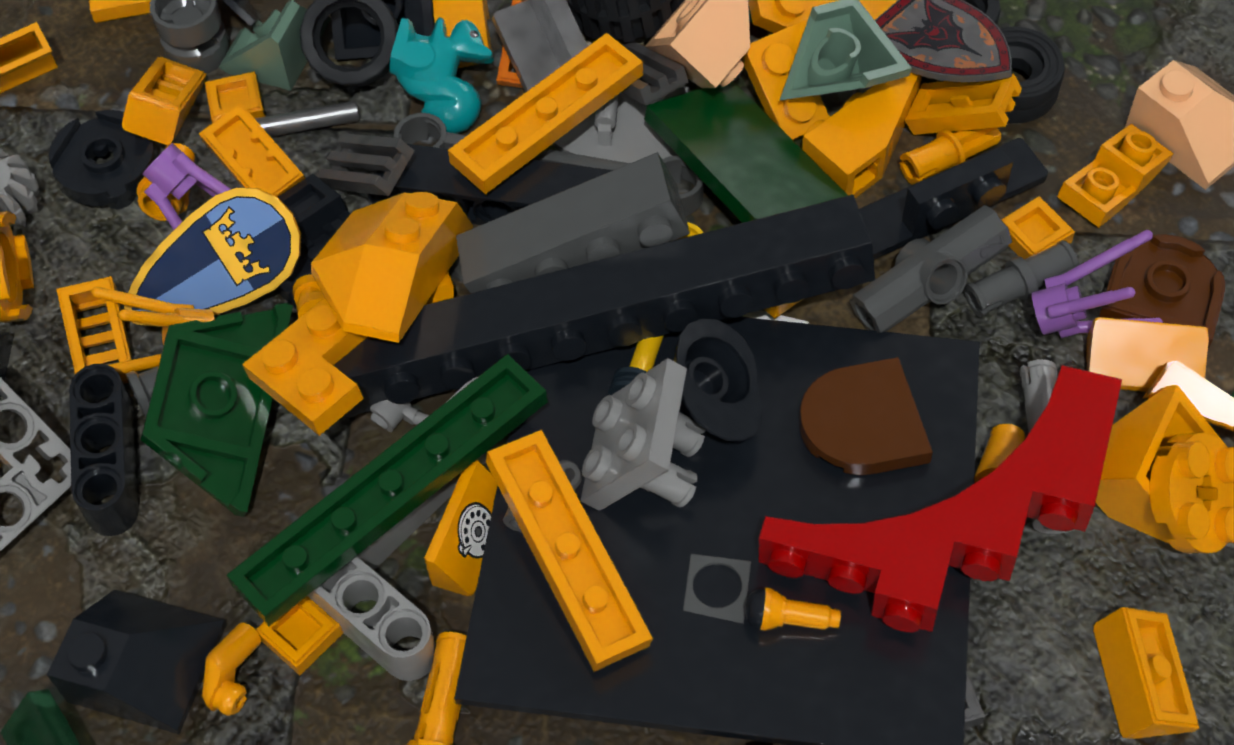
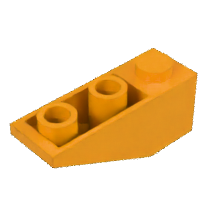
(862, 135)

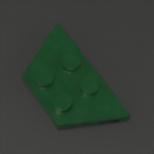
(206, 408)

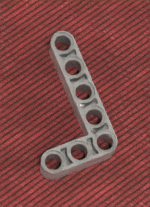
(393, 614)

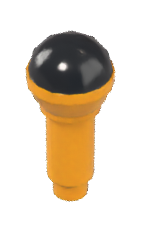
(770, 609)

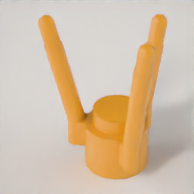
(166, 315)

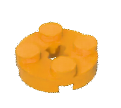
(1192, 463)

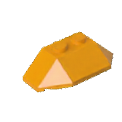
(389, 262)

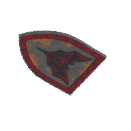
(947, 40)

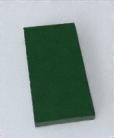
(740, 152)

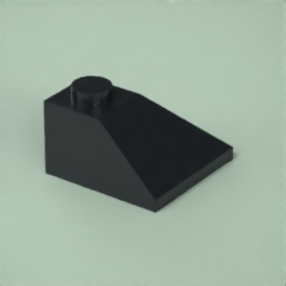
(136, 659)

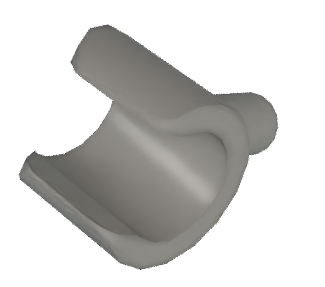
(391, 414)

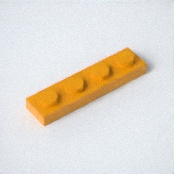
(545, 113)
(568, 550)

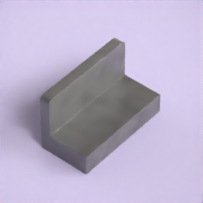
(538, 37)

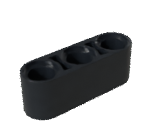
(107, 472)

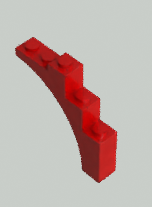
(979, 530)

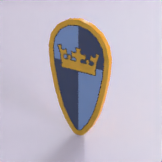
(223, 253)

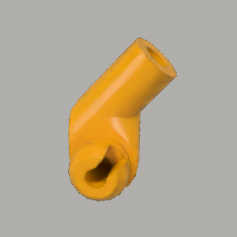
(221, 663)

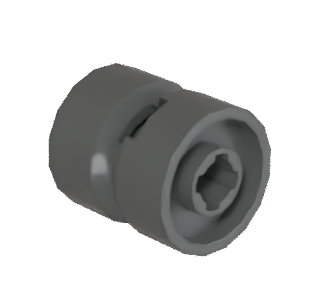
(191, 32)

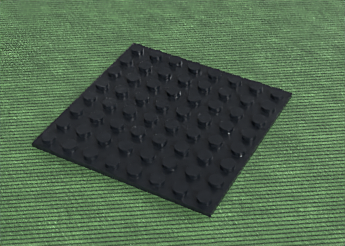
(717, 673)

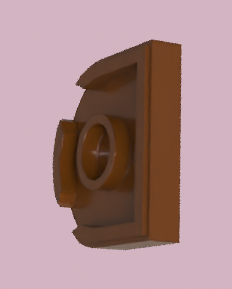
(1169, 282)
(864, 419)

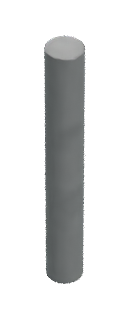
(309, 119)

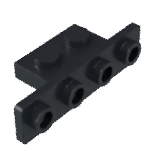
(951, 195)

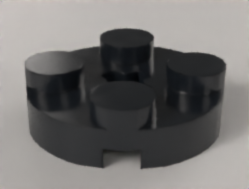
(104, 183)

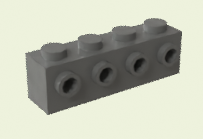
(578, 226)

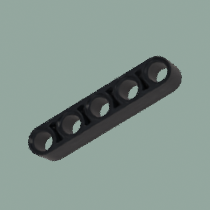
(432, 173)

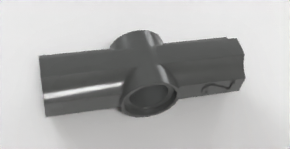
(931, 270)

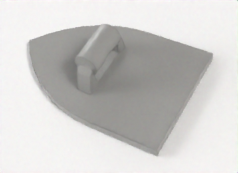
(617, 132)

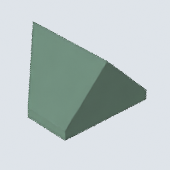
(272, 50)
(842, 53)

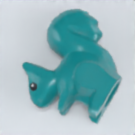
(429, 69)

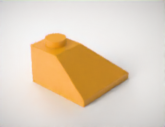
(1132, 452)

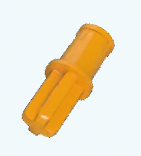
(946, 152)

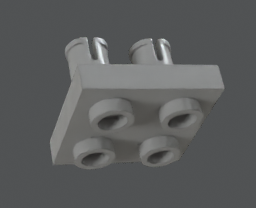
(637, 438)

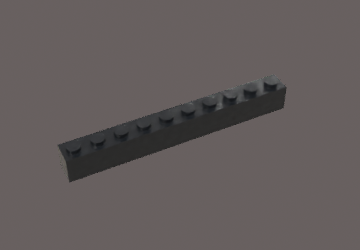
(618, 301)

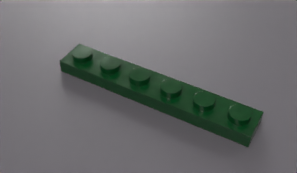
(386, 490)

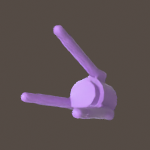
(177, 174)
(1061, 307)

